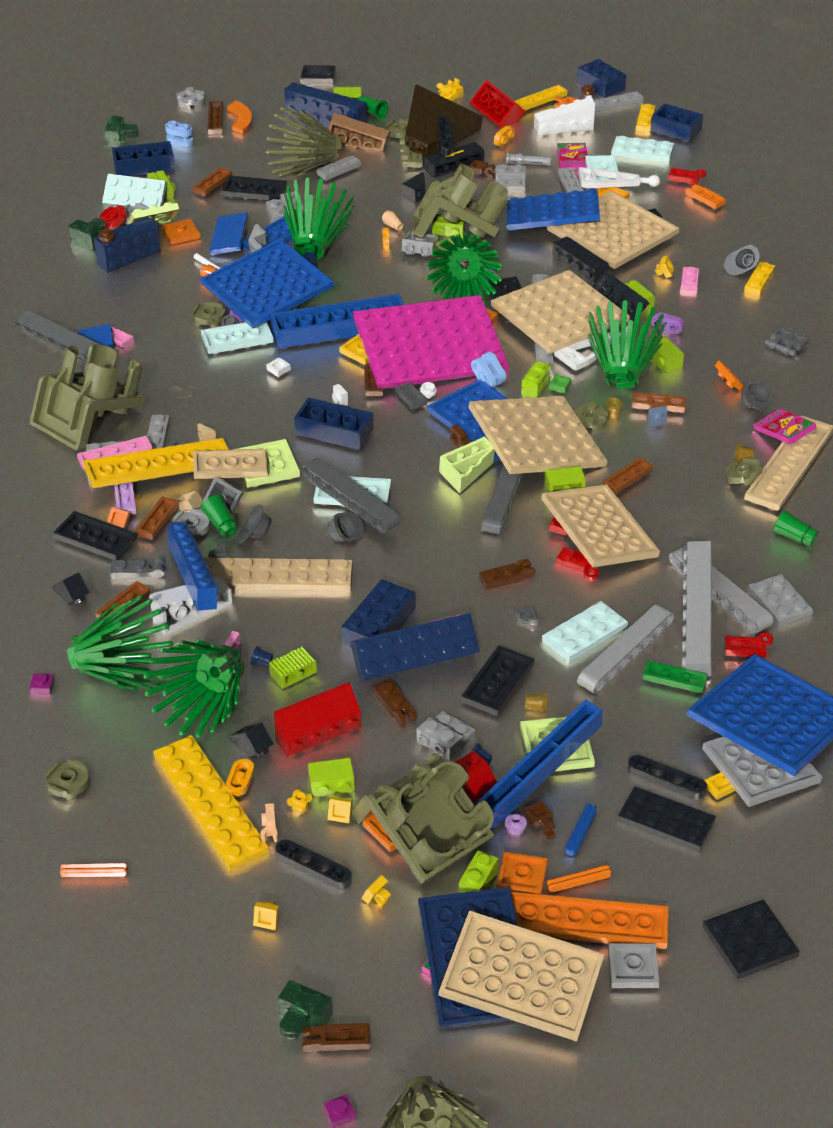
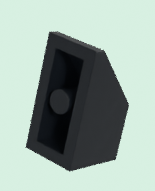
(414, 188)
(72, 589)
(252, 739)

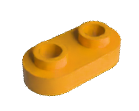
(504, 135)
(238, 781)

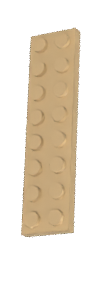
(787, 468)
(282, 573)

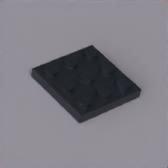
(750, 939)

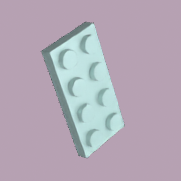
(642, 149)
(132, 190)
(235, 337)
(377, 487)
(584, 631)

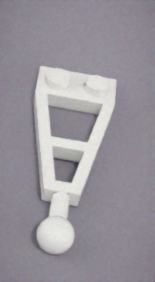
(588, 179)
(575, 359)

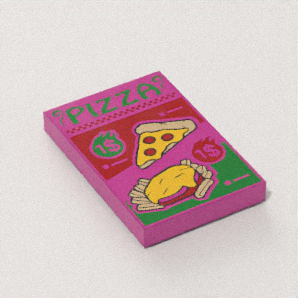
(572, 155)
(785, 426)

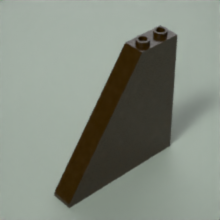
(421, 126)

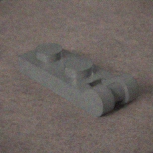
(137, 568)

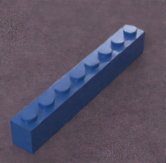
(192, 566)
(542, 761)

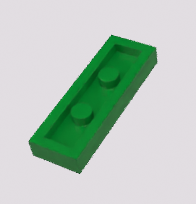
(675, 677)

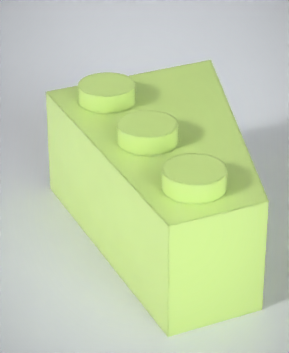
(466, 463)

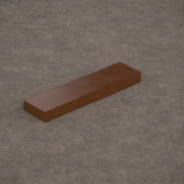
(215, 117)

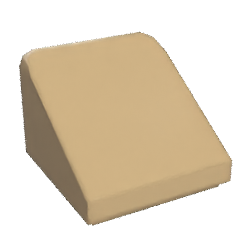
(205, 433)
(190, 501)

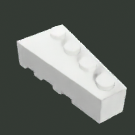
(566, 118)
(179, 608)

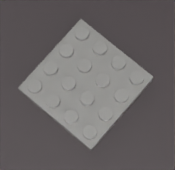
(753, 776)

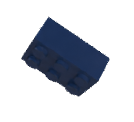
(602, 77)
(676, 122)

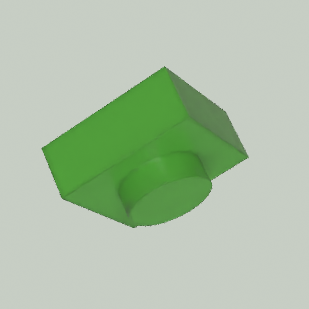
(560, 383)

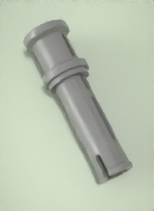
(526, 159)

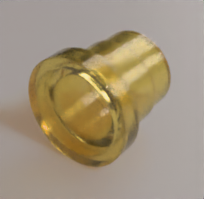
(613, 407)
(743, 452)
(536, 702)

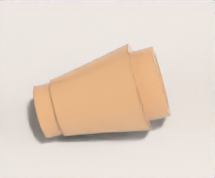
(390, 219)

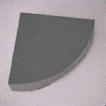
(219, 552)
(526, 615)

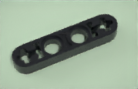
(442, 125)
(665, 779)
(310, 867)

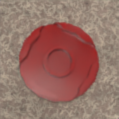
(113, 216)

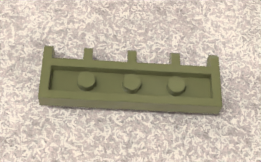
(409, 157)

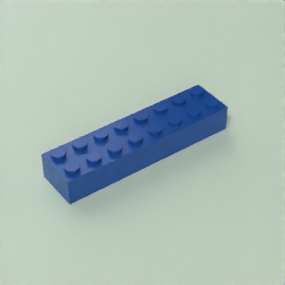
(323, 322)

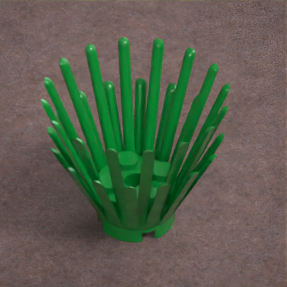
(308, 229)
(464, 277)
(623, 364)
(98, 655)
(214, 672)

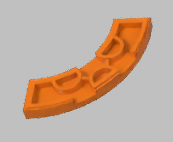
(243, 116)

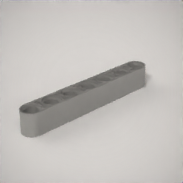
(731, 597)
(625, 649)

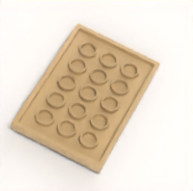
(600, 525)
(522, 975)

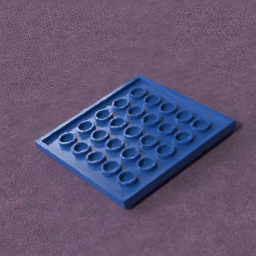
(266, 282)
(769, 714)

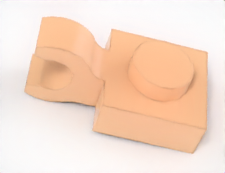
(268, 820)

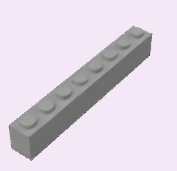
(699, 607)

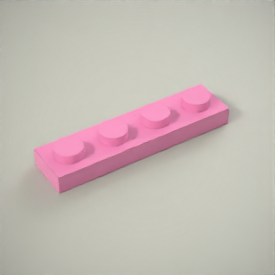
(129, 446)

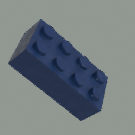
(143, 158)
(129, 245)
(333, 423)
(380, 612)

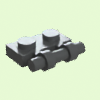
(789, 338)

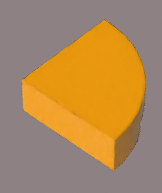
(385, 233)

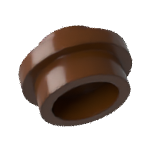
(588, 90)
(106, 235)

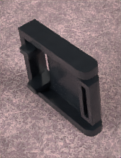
(318, 75)

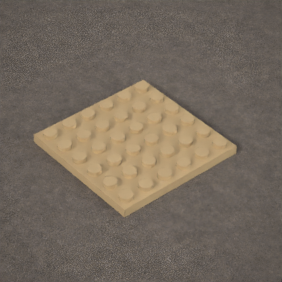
(620, 233)
(556, 310)
(536, 434)

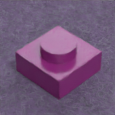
(41, 683)
(339, 1111)

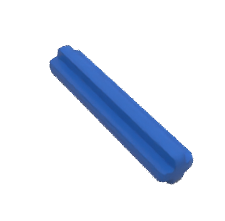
(580, 830)

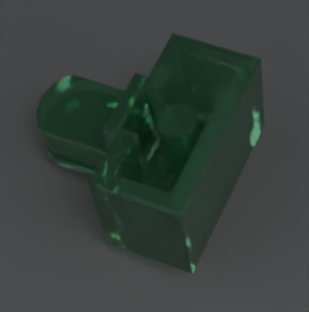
(117, 131)
(83, 233)
(302, 1009)

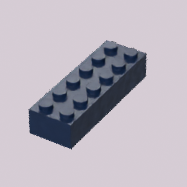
(323, 104)
(414, 647)

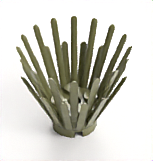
(316, 146)
(431, 1106)

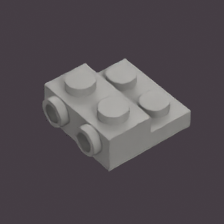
(511, 177)
(275, 207)
(412, 244)
(444, 734)

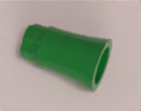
(375, 107)
(219, 515)
(795, 529)

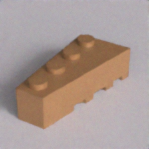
(358, 133)

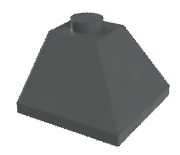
(230, 493)

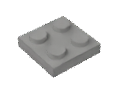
(633, 965)

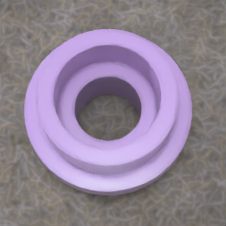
(515, 823)

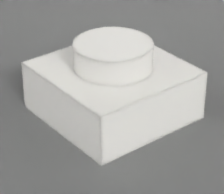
(278, 367)
(340, 395)

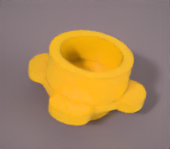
(299, 800)

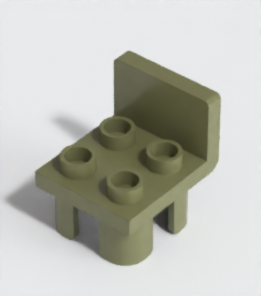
(455, 199)
(71, 399)
(429, 816)

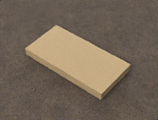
(230, 463)

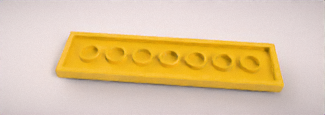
(147, 463)
(211, 803)

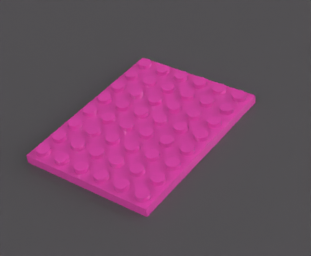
(427, 340)

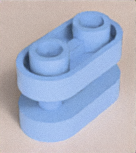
(179, 134)
(489, 369)

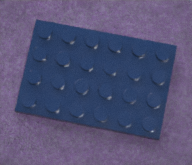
(442, 924)

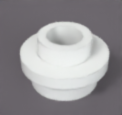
(428, 389)

